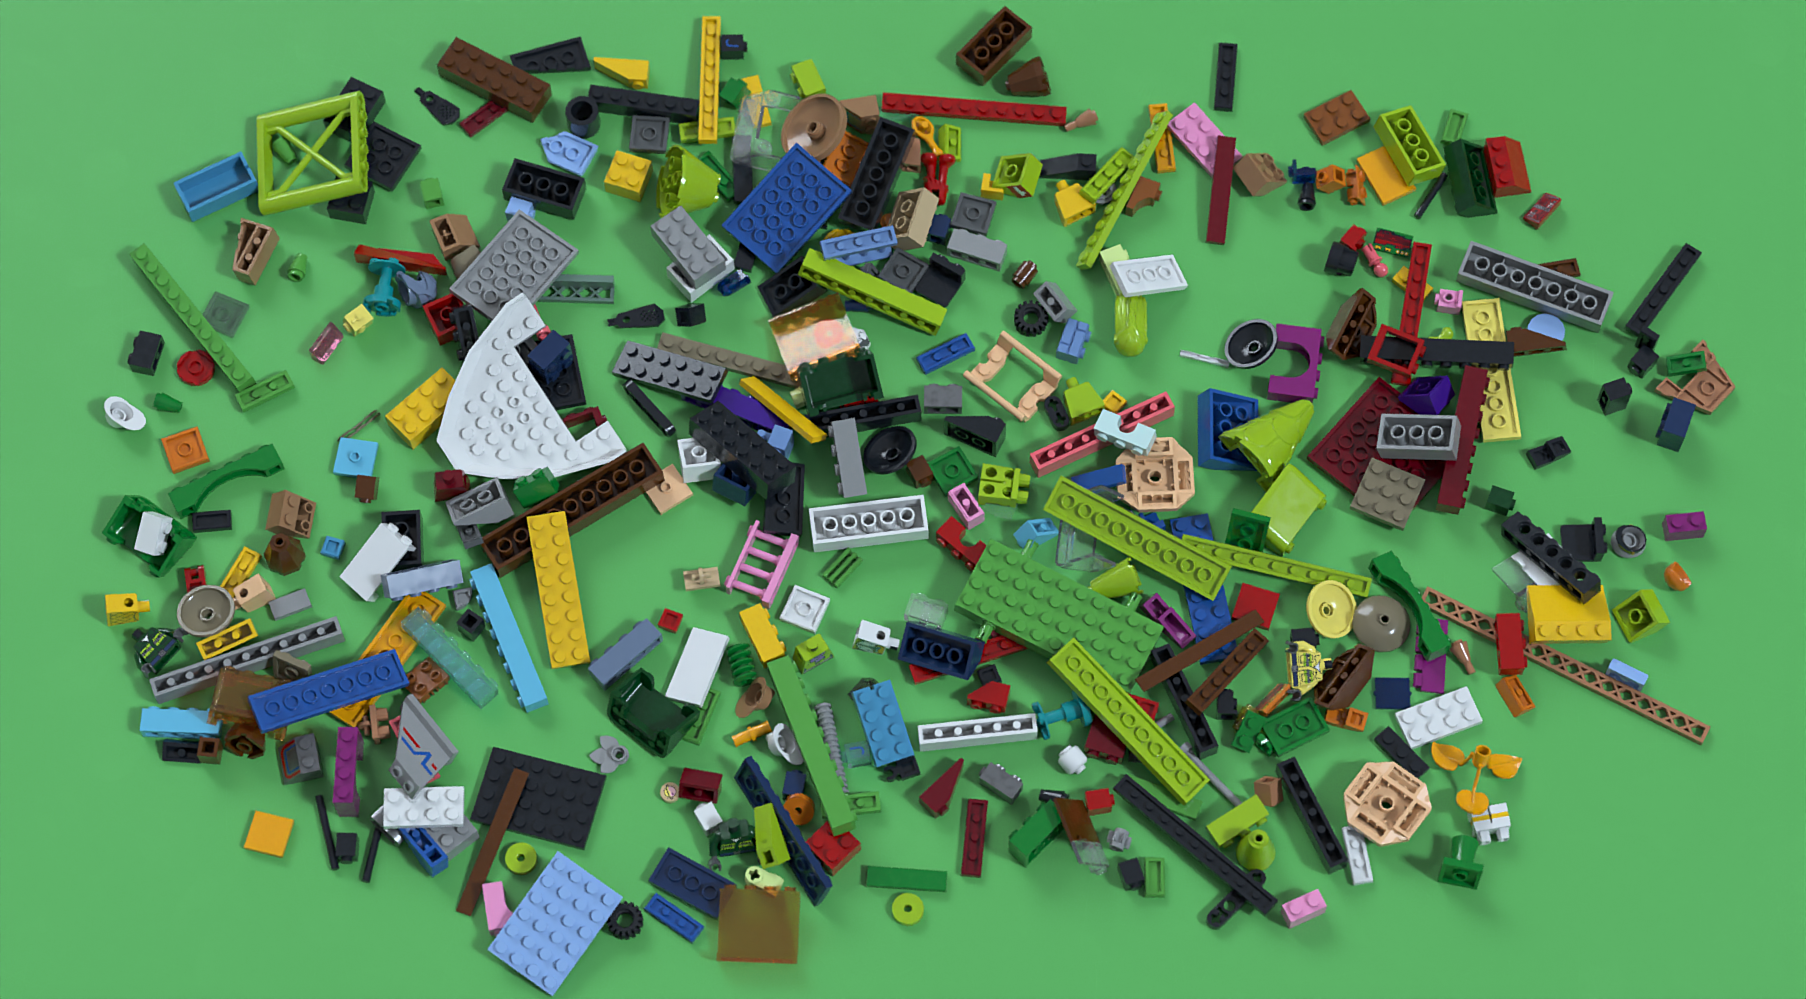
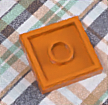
(185, 450)

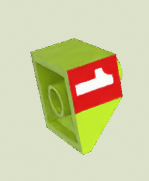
(1018, 175)

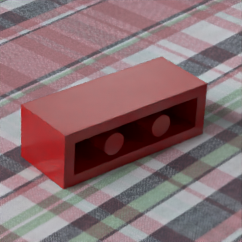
(1510, 644)

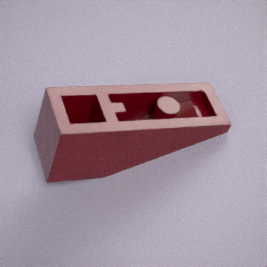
(940, 793)

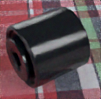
(583, 117)

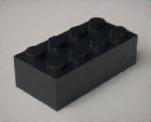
(545, 188)

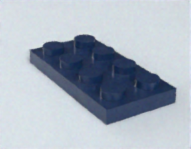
(689, 882)

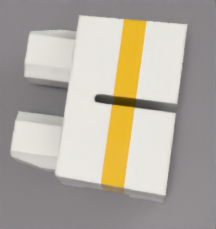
(1492, 821)

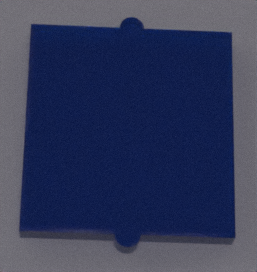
(1392, 693)

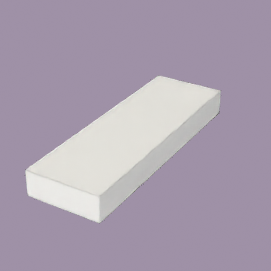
(1357, 856)

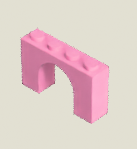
(496, 907)

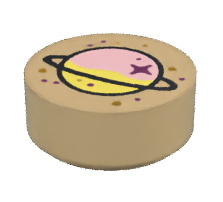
(669, 792)

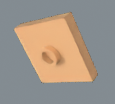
(669, 492)

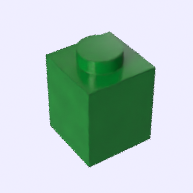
(734, 92)

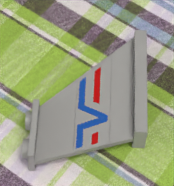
(420, 748)

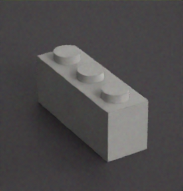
(977, 249)

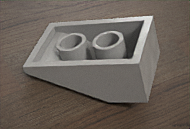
(480, 505)

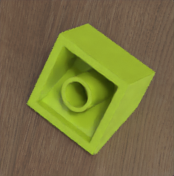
(1640, 615)

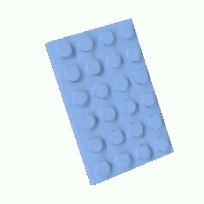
(555, 923)

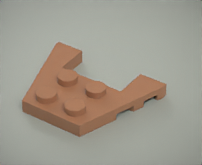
(1705, 389)

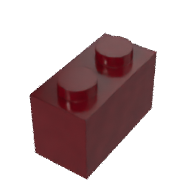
(700, 785)

